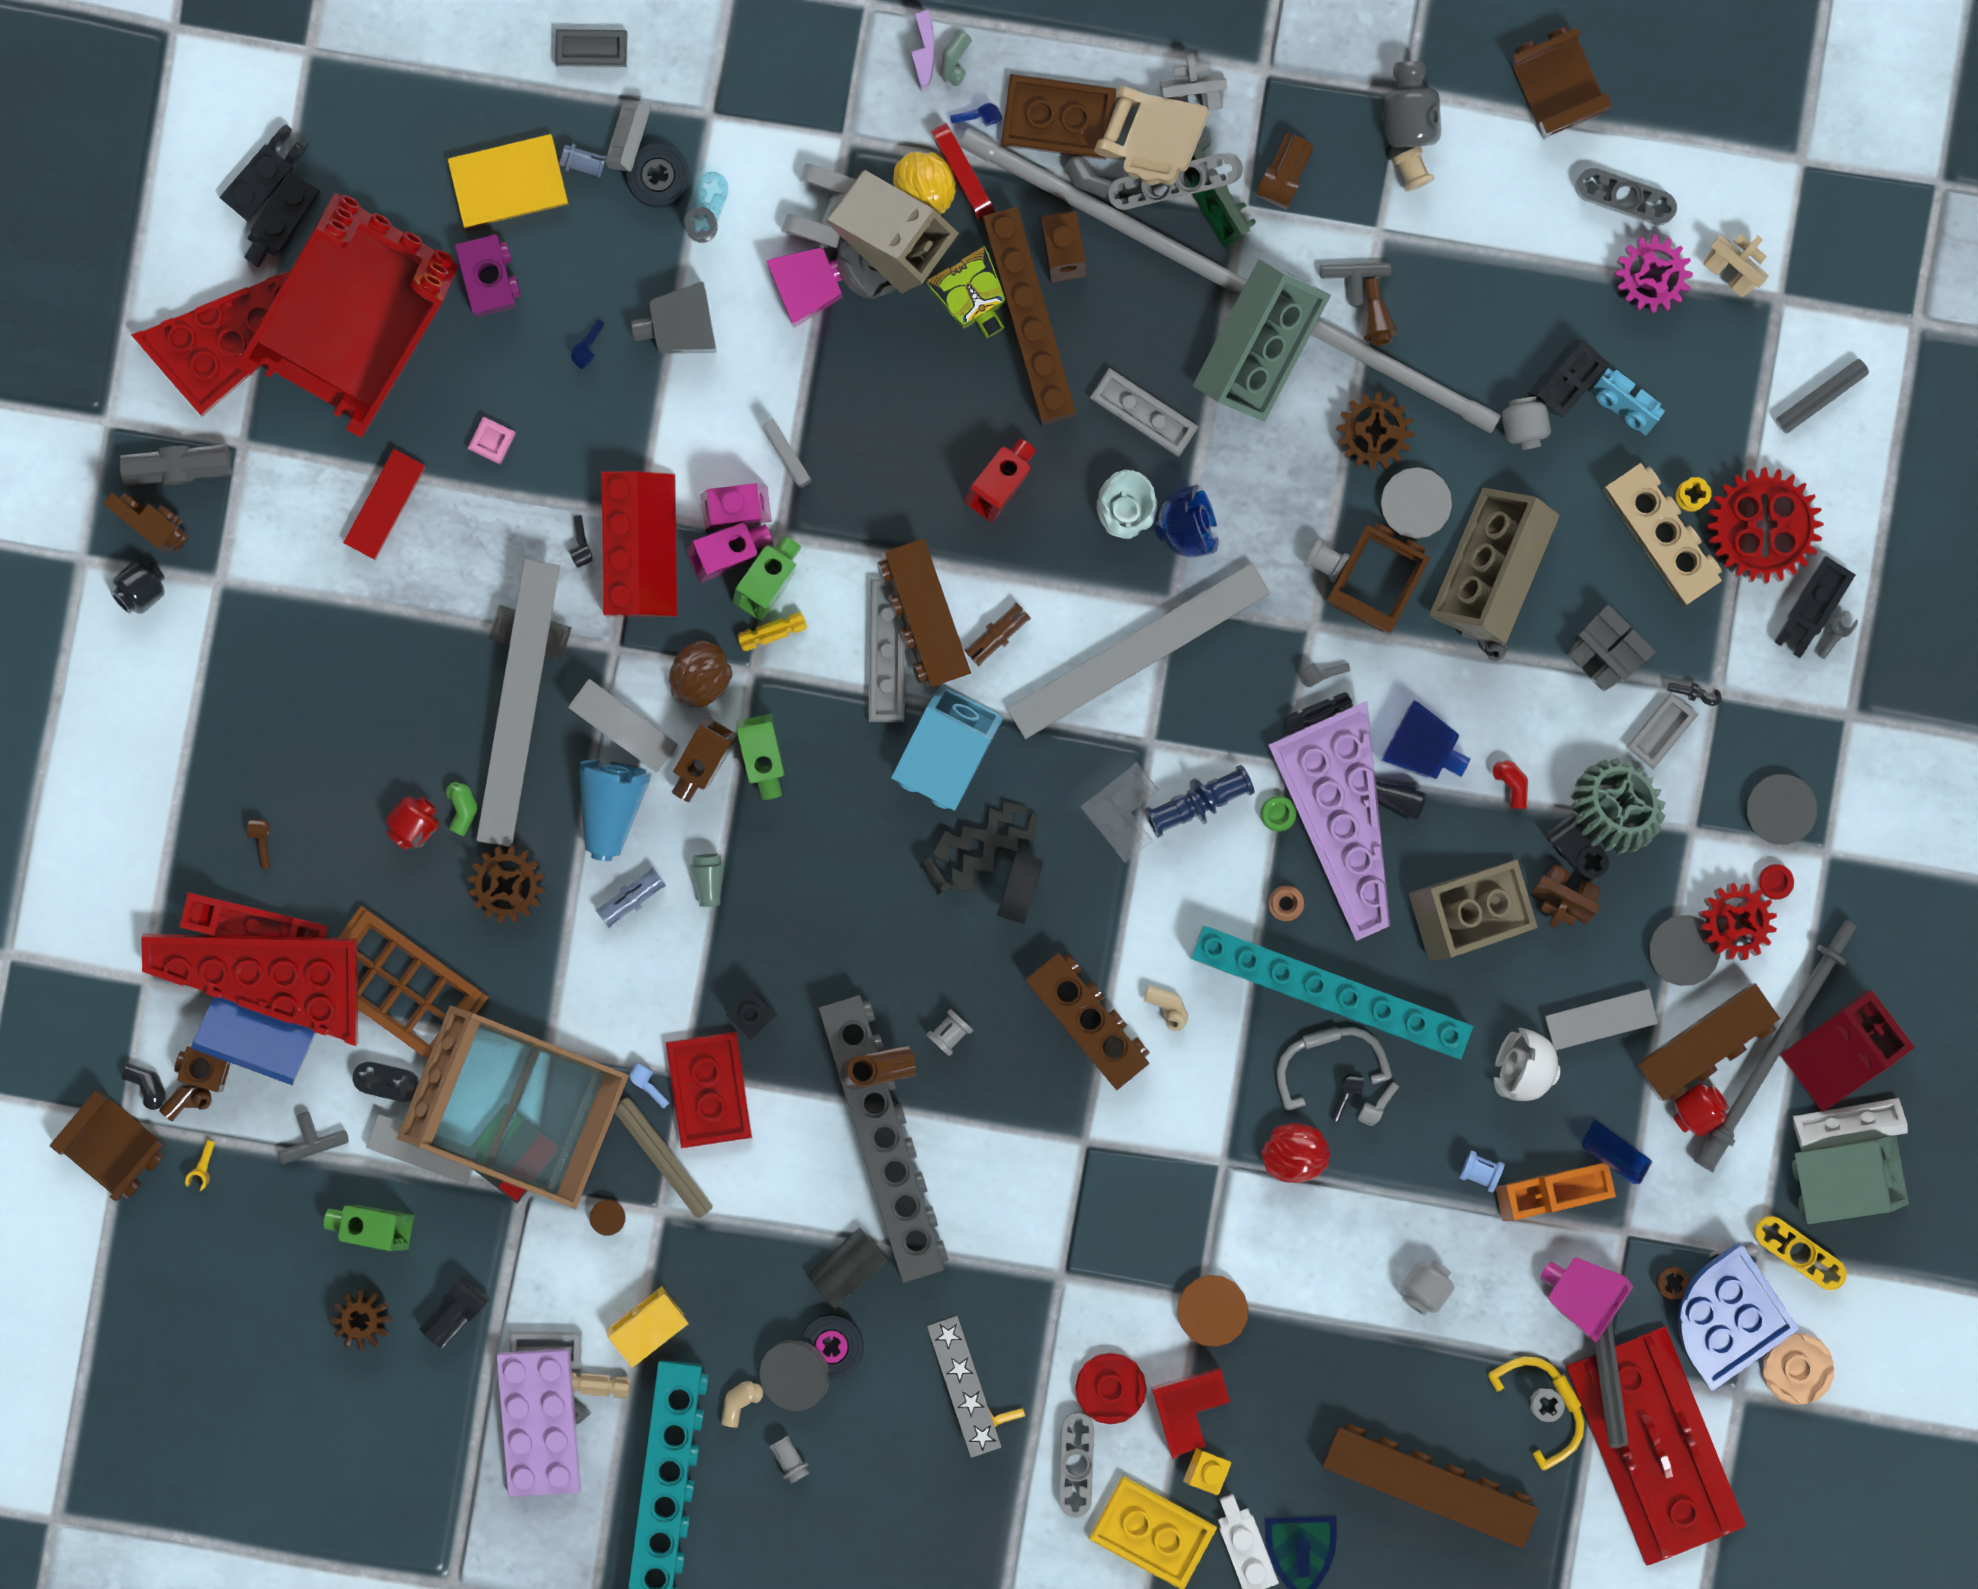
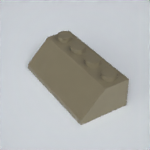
(1494, 564)

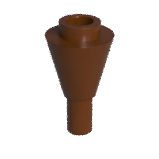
(1378, 322)

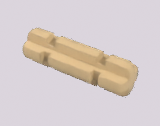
(601, 1385)

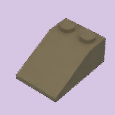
(1473, 911)

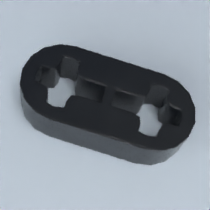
(385, 1090)

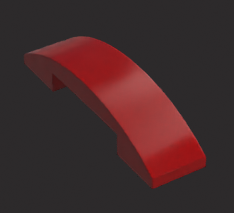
(232, 919)

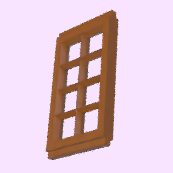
(472, 1002)

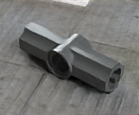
(175, 465)

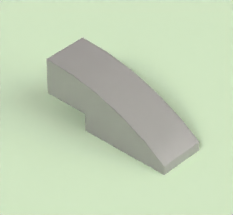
(622, 725)

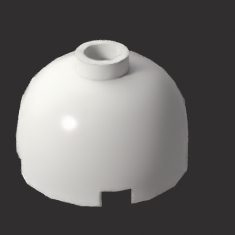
(1527, 1066)

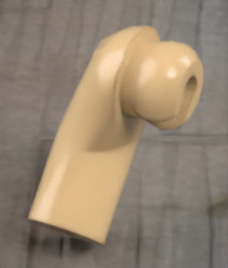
(738, 1398)

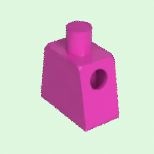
(806, 283)
(735, 505)
(713, 557)
(1586, 1294)

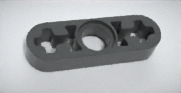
(1648, 213)

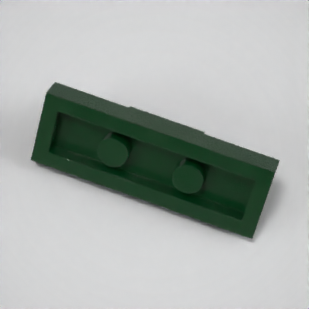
(1218, 204)

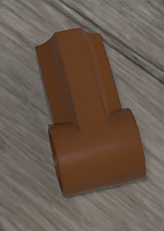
(1282, 178)
(880, 1067)

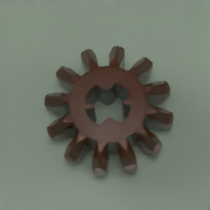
(362, 1307)

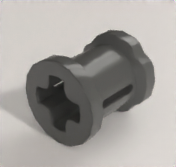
(702, 235)

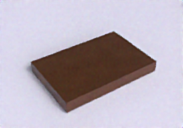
(1056, 116)

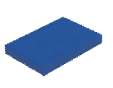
(253, 1040)

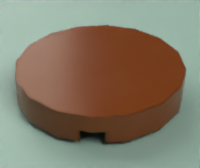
(1212, 1310)

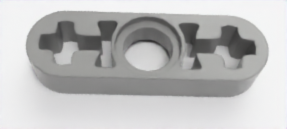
(1066, 1491)

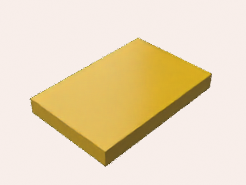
(508, 181)
(1152, 1532)

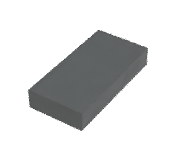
(591, 48)

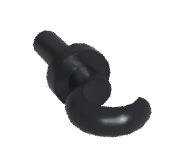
(1694, 692)

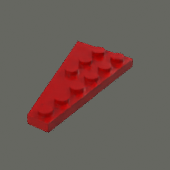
(205, 344)
(279, 977)

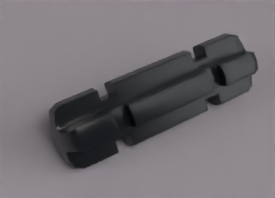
(1317, 712)

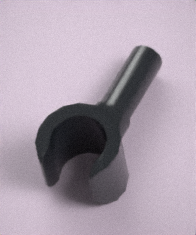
(581, 554)
(1351, 1085)

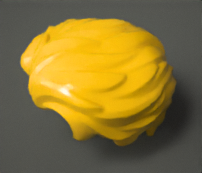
(926, 179)

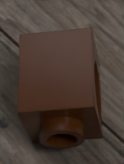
(213, 1081)

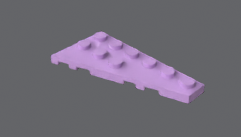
(1336, 797)

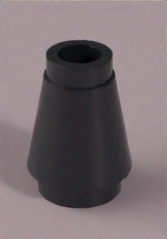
(1401, 799)

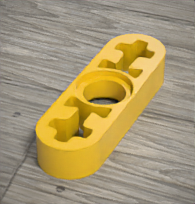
(1816, 1275)

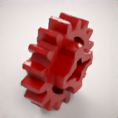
(1746, 909)

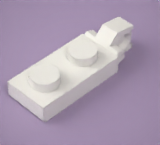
(1245, 1547)

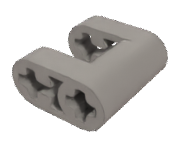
(809, 230)

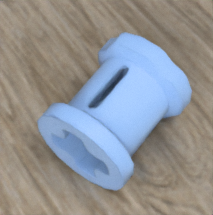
(1482, 1171)

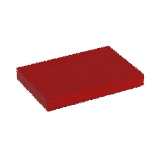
(708, 1090)

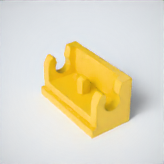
(646, 1327)

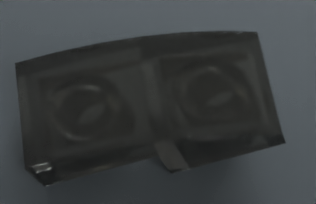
(503, 625)

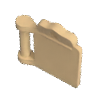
(1159, 138)

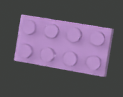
(539, 1422)

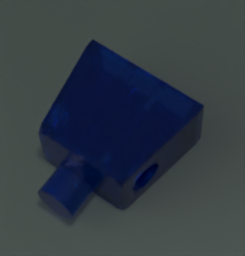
(1424, 745)

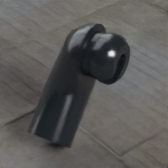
(149, 1083)

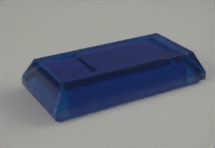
(1616, 1153)

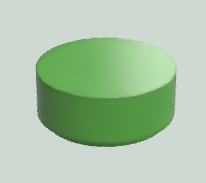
(1278, 813)

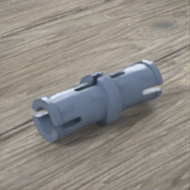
(630, 897)

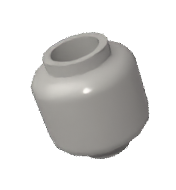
(1526, 422)
(1427, 1287)

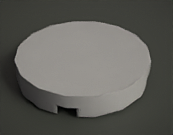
(1416, 503)

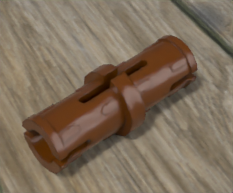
(997, 634)

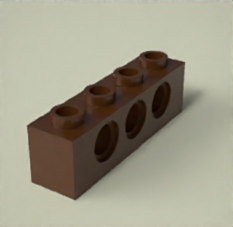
(1116, 1069)

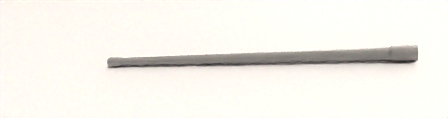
(991, 151)

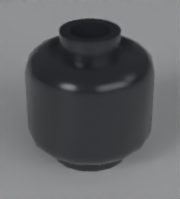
(138, 587)

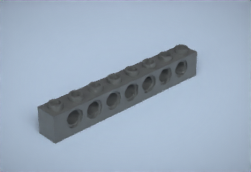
(911, 1263)

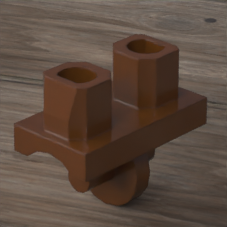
(1563, 902)

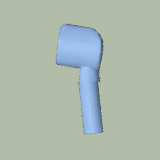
(640, 1076)

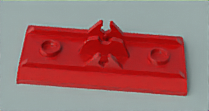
(1670, 1468)

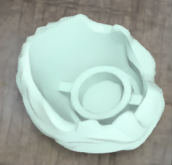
(1126, 504)

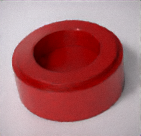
(1775, 881)

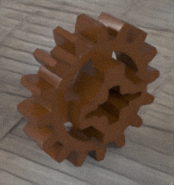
(1391, 432)
(496, 870)

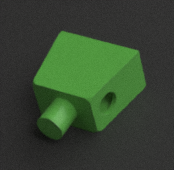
(760, 589)
(759, 739)
(381, 1227)

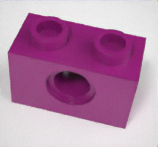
(473, 259)

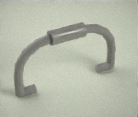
(1322, 1037)

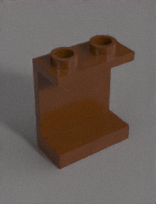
(1558, 82)
(109, 1145)

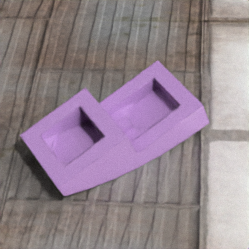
(924, 58)

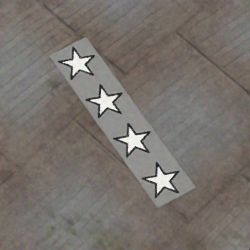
(964, 1386)

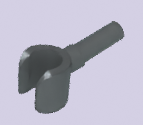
(1838, 632)
(1311, 676)

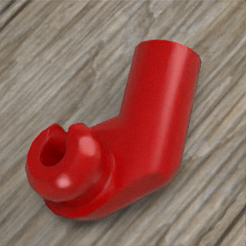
(1515, 780)

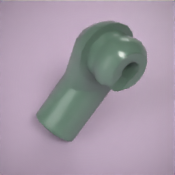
(951, 56)

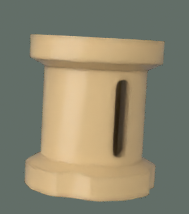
(1413, 169)

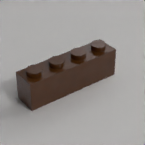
(924, 613)
(1707, 1042)

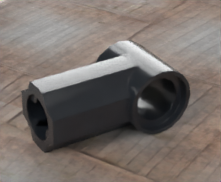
(459, 1306)

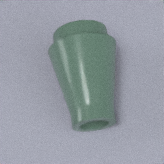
(708, 877)

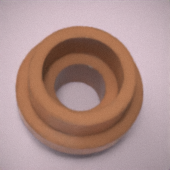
(1296, 897)

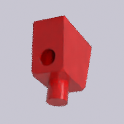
(993, 488)

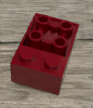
(1847, 1050)

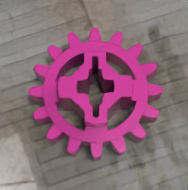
(1659, 290)

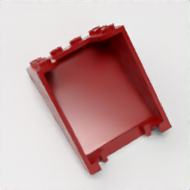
(351, 310)

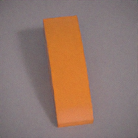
(1555, 1192)

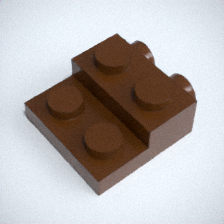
(155, 525)

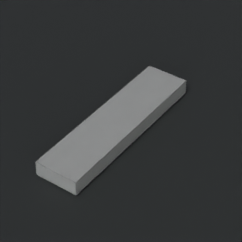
(885, 658)

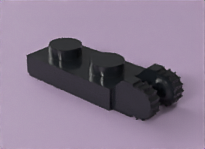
(262, 175)
(1816, 603)

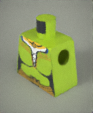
(971, 292)

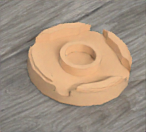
(1798, 1369)

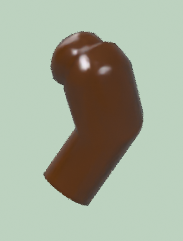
(186, 1098)

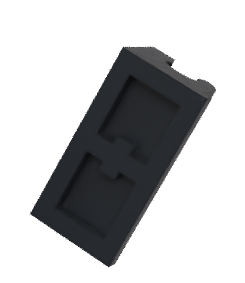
(1568, 377)

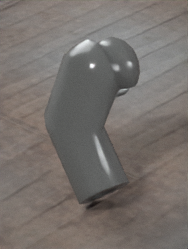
(1084, 177)

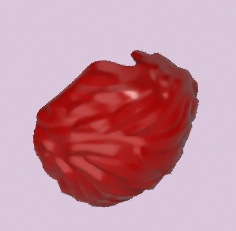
(1295, 1153)

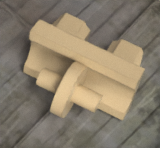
(1749, 273)

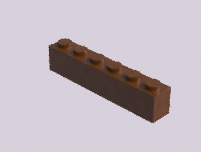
(1029, 316)
(1430, 1486)

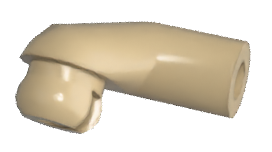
(1171, 1006)

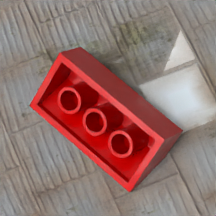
(639, 544)

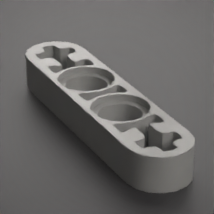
(1179, 188)

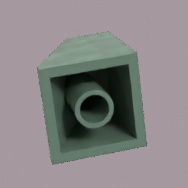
(1850, 1180)

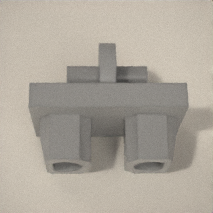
(1209, 86)

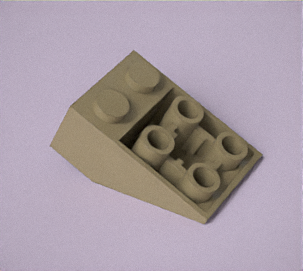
(892, 230)

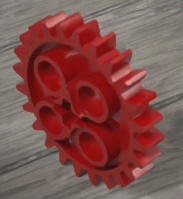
(1797, 526)

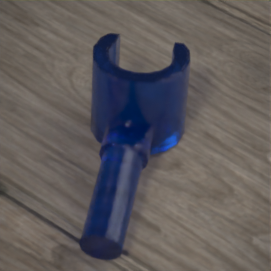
(988, 112)
(581, 354)

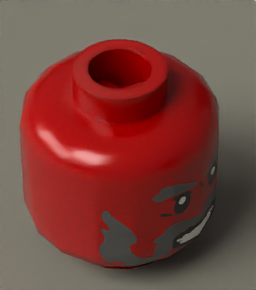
(412, 822)

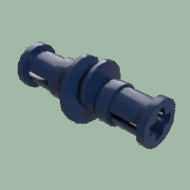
(1199, 801)

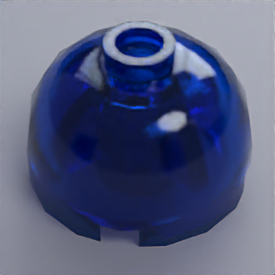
(1187, 523)

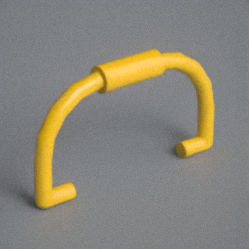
(1567, 1394)

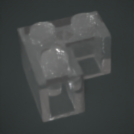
(1112, 810)

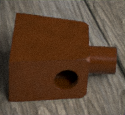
(1063, 246)
(710, 746)

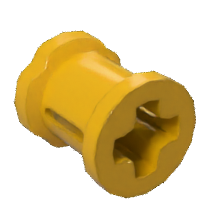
(1684, 500)

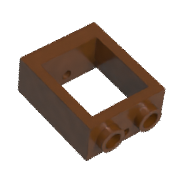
(1410, 550)

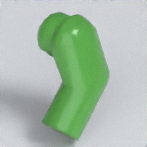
(464, 805)

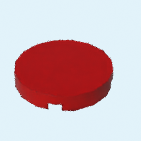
(1110, 1388)

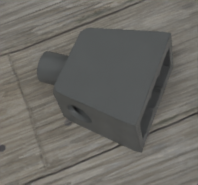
(678, 322)

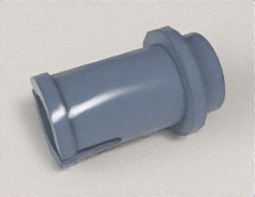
(582, 161)

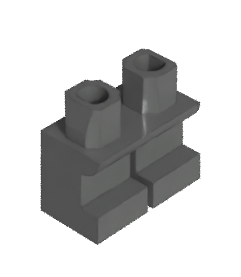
(1621, 659)

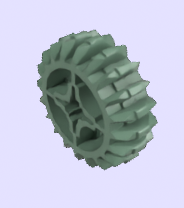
(1606, 810)

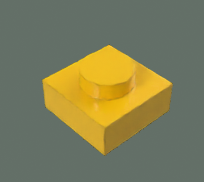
(1207, 1471)

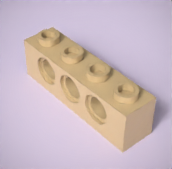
(1683, 585)

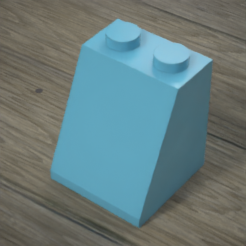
(947, 747)

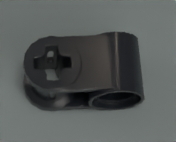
(1573, 846)

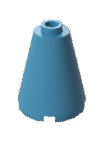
(610, 804)

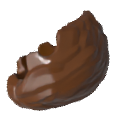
(699, 674)

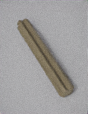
(663, 1158)

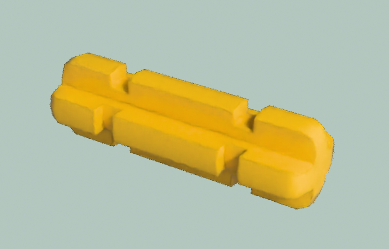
(772, 631)

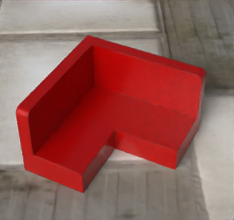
(1179, 1402)

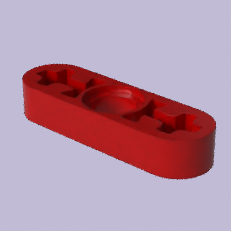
(962, 171)

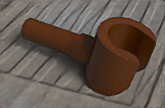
(260, 830)

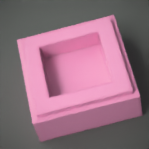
(491, 440)

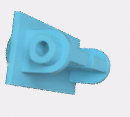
(1638, 412)

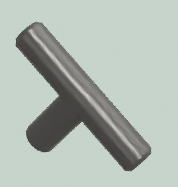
(1355, 274)
(312, 1143)

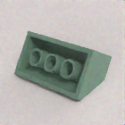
(1261, 340)

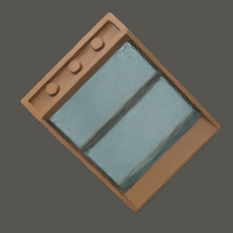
(512, 1107)

